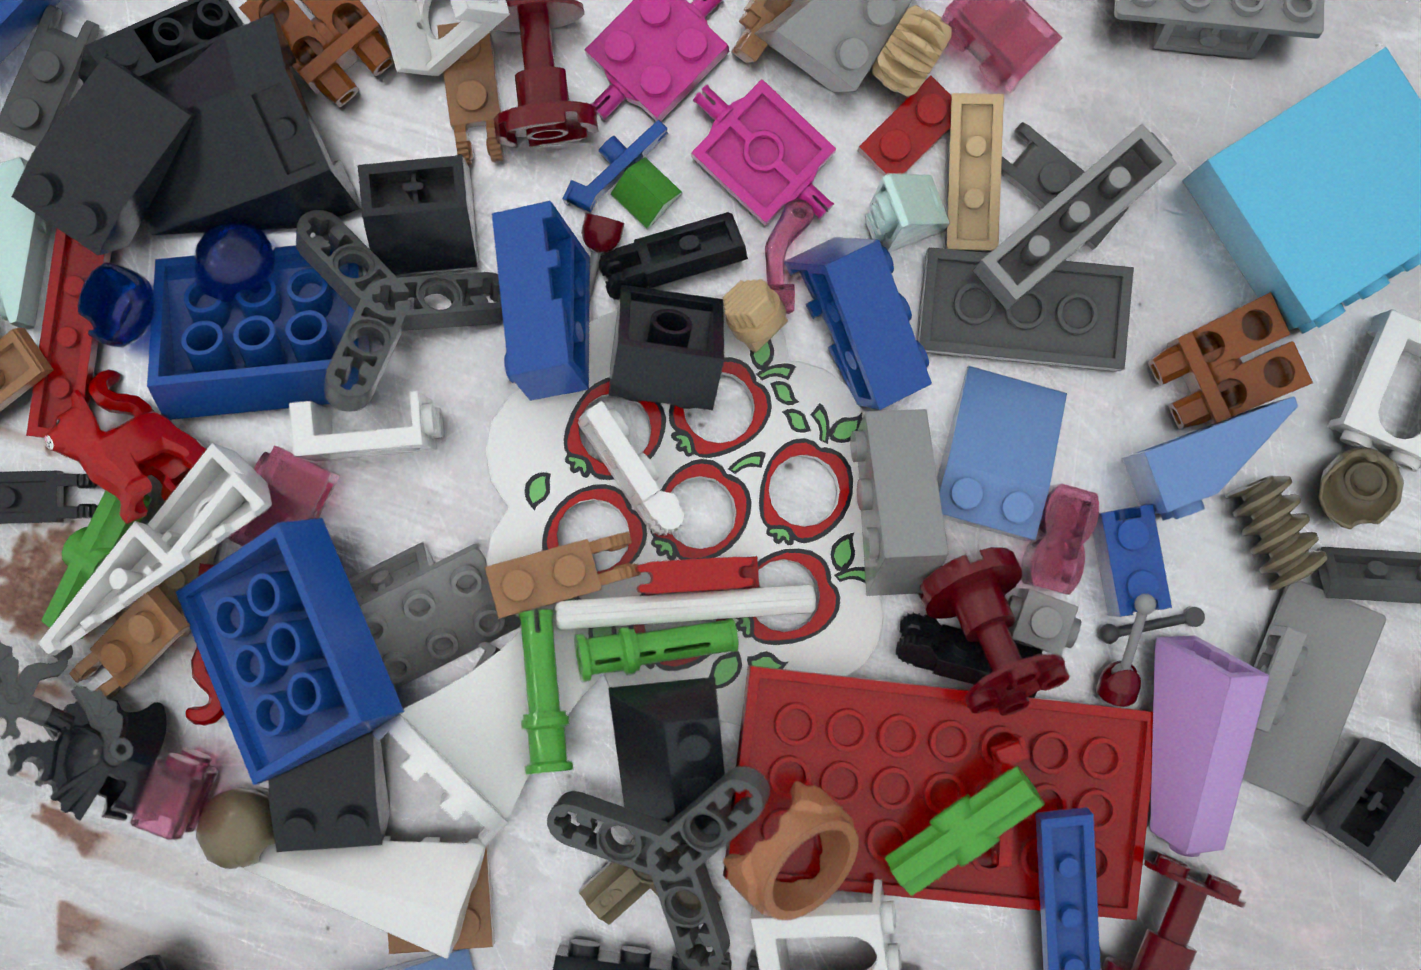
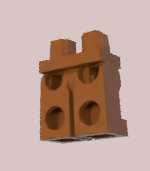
(329, 42)
(1213, 367)

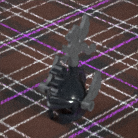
(93, 744)

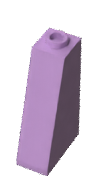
(1201, 741)

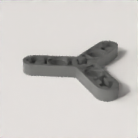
(370, 315)
(674, 873)

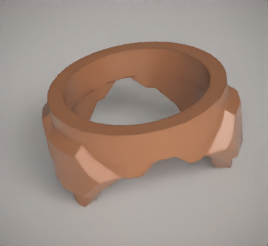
(756, 871)

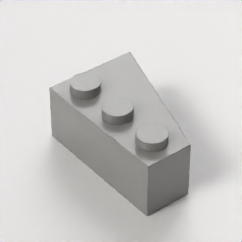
(834, 37)
(898, 501)

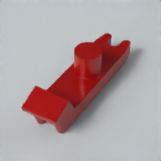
(700, 575)
(1004, 758)

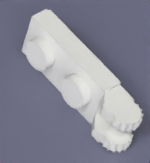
(632, 472)

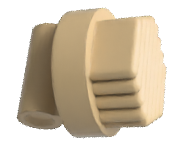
(754, 313)

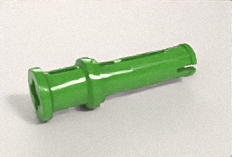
(631, 649)
(545, 721)

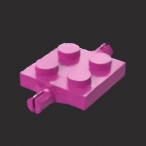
(655, 54)
(763, 151)

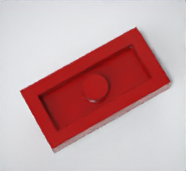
(909, 130)

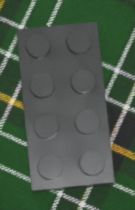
(1066, 320)

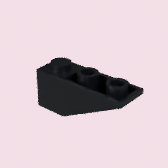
(164, 42)

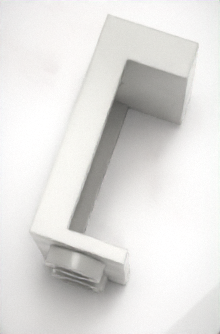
(415, 46)
(1360, 418)
(315, 439)
(862, 920)

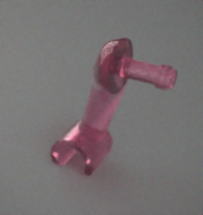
(792, 222)

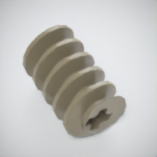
(1278, 530)

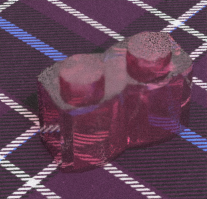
(1058, 554)
(175, 794)

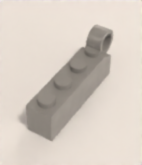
(1075, 216)

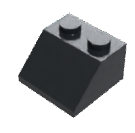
(667, 348)

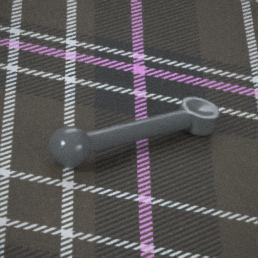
(1191, 617)

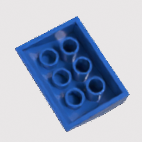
(247, 351)
(288, 649)

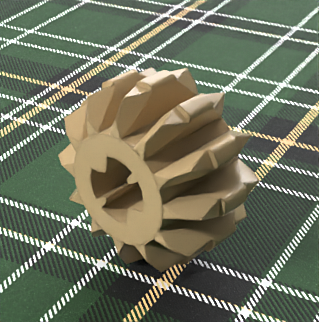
(911, 50)

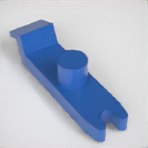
(620, 160)

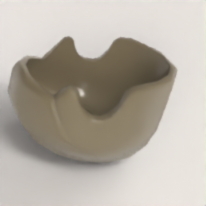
(1360, 487)
(235, 828)

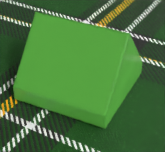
(645, 192)

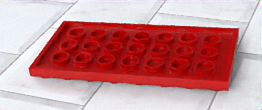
(914, 749)

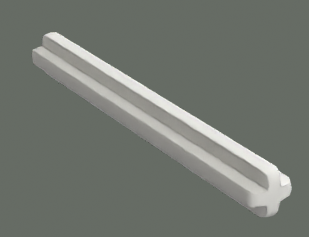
(684, 607)

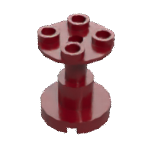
(541, 88)
(978, 600)
(1169, 946)

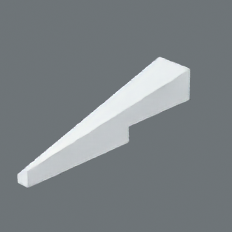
(201, 512)
(396, 886)

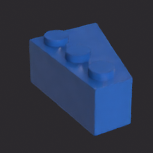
(543, 300)
(866, 319)

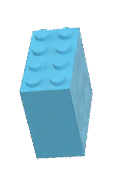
(1323, 194)

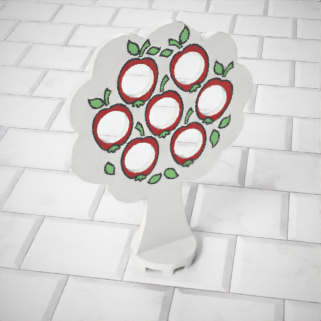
(536, 462)

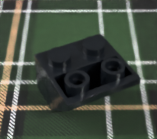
(420, 214)
(1374, 808)

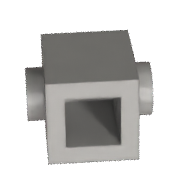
(1043, 621)

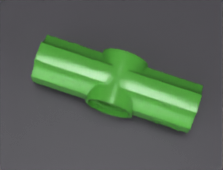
(87, 550)
(964, 830)

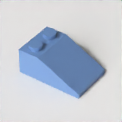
(1000, 454)
(1200, 463)

